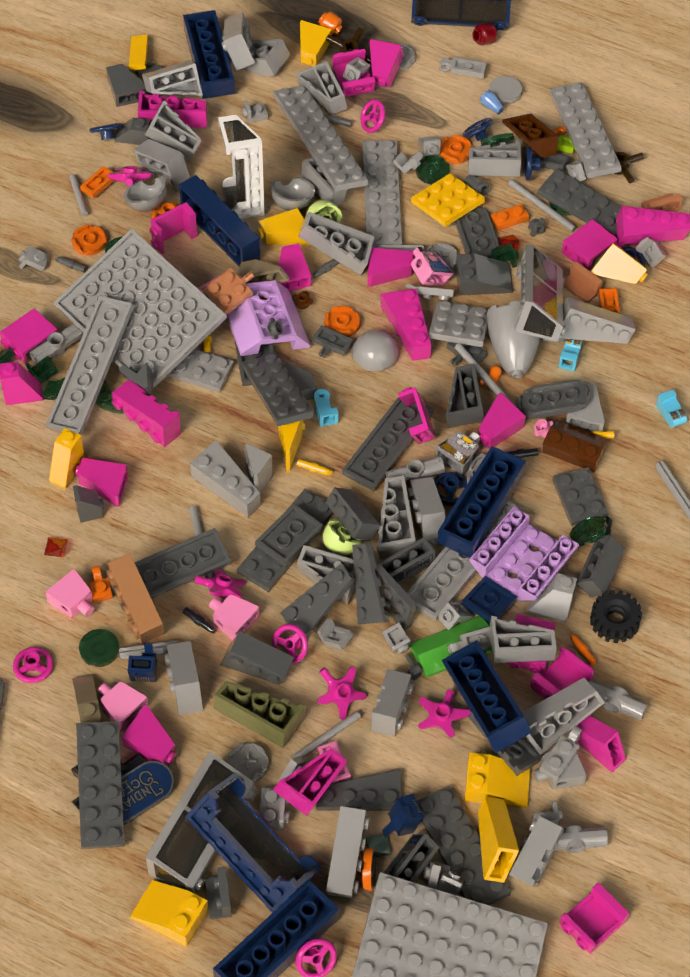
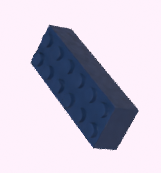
(207, 53)
(220, 221)
(481, 502)
(486, 696)
(279, 937)

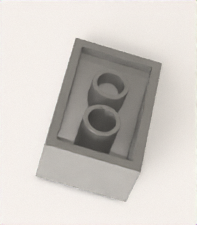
(268, 56)

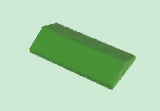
(433, 649)

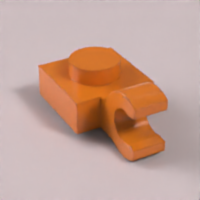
(99, 587)

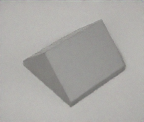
(258, 466)

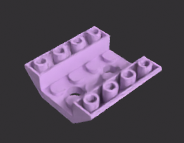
(251, 319)
(508, 552)

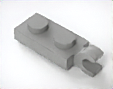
(464, 67)
(426, 292)
(482, 636)
(561, 754)

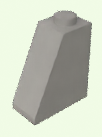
(591, 416)

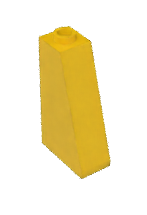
(496, 839)

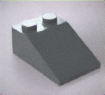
(482, 275)

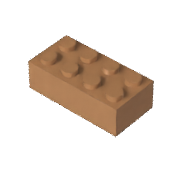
(137, 602)

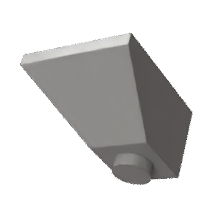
(555, 598)

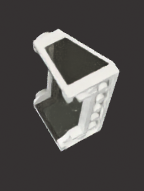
(245, 189)

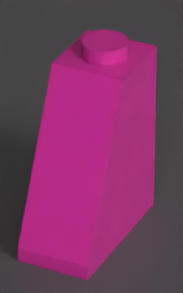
(385, 61)
(388, 265)
(295, 266)
(19, 384)
(500, 422)
(104, 477)
(149, 738)
(601, 742)

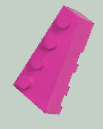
(190, 111)
(638, 223)
(407, 318)
(147, 413)

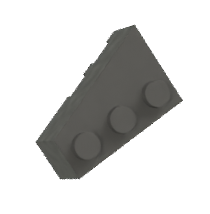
(465, 398)
(256, 659)

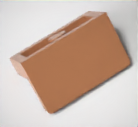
(666, 203)
(582, 283)

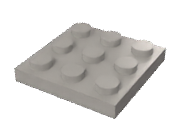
(459, 324)

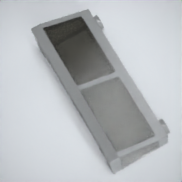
(540, 296)
(180, 850)

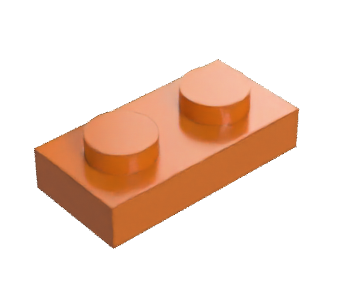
(97, 182)
(509, 217)
(609, 299)

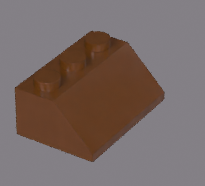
(533, 134)
(575, 445)

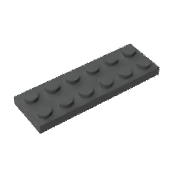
(580, 200)
(277, 389)
(384, 445)
(182, 563)
(265, 570)
(99, 785)
(459, 845)

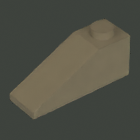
(262, 271)
(87, 699)

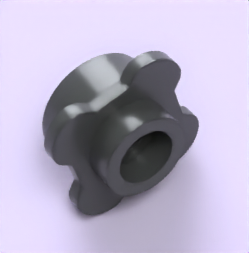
(536, 226)
(274, 328)

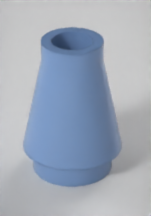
(491, 101)

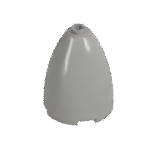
(512, 348)

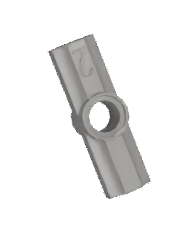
(56, 343)
(418, 469)
(618, 700)
(576, 839)

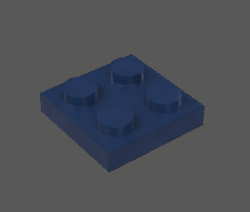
(489, 599)

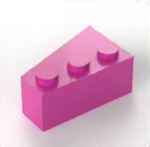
(311, 781)

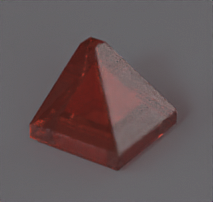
(509, 239)
(55, 547)

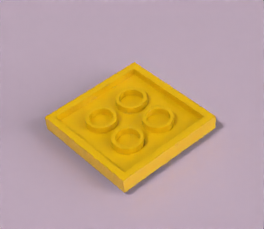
(447, 200)

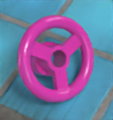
(375, 116)
(298, 639)
(31, 655)
(313, 954)

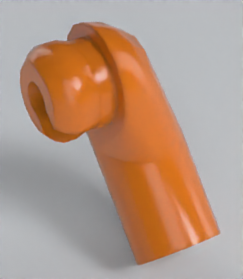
(494, 373)

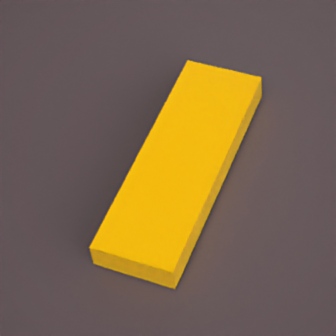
(138, 52)

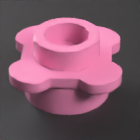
(542, 427)

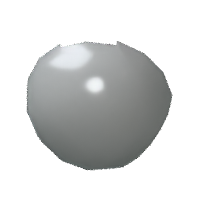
(293, 195)
(144, 196)
(375, 350)

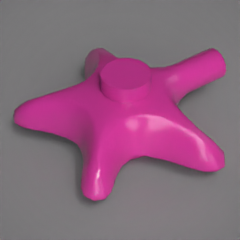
(129, 174)
(221, 584)
(340, 691)
(442, 714)

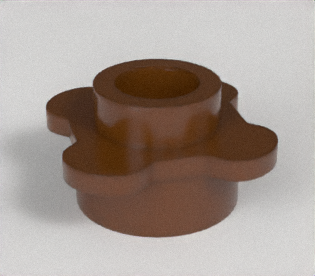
(302, 304)

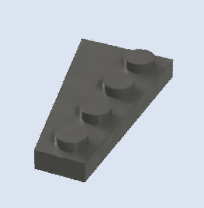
(367, 585)
(316, 602)
(517, 756)
(366, 793)

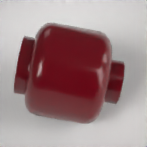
(484, 34)

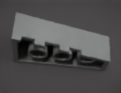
(338, 241)
(595, 323)
(396, 522)
(560, 714)

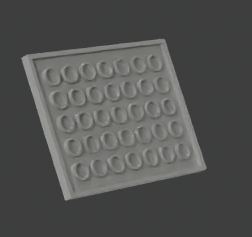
(167, 313)
(443, 935)

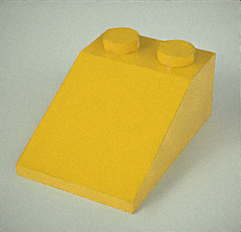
(290, 439)
(494, 778)
(171, 911)

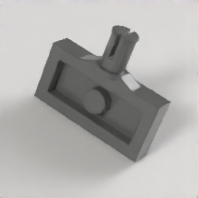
(331, 341)
(476, 352)

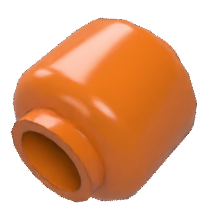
(331, 21)

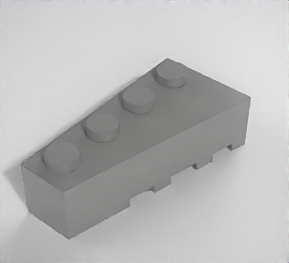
(237, 41)
(225, 479)
(346, 852)

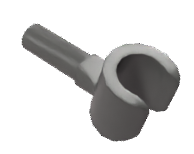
(415, 669)

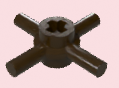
(349, 43)
(625, 162)

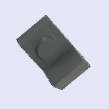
(141, 378)

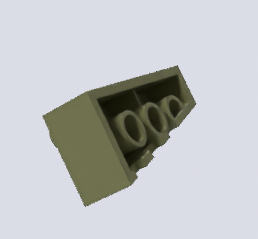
(259, 712)

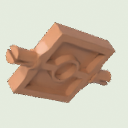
(229, 290)

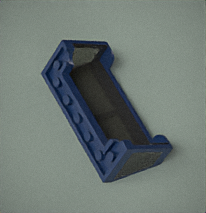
(461, 12)
(250, 844)

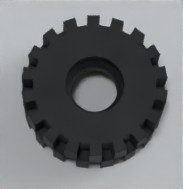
(618, 604)

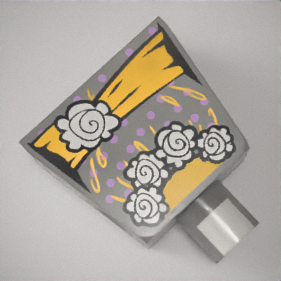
(459, 451)

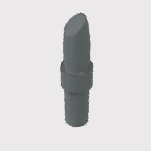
(337, 120)
(71, 264)
(325, 268)

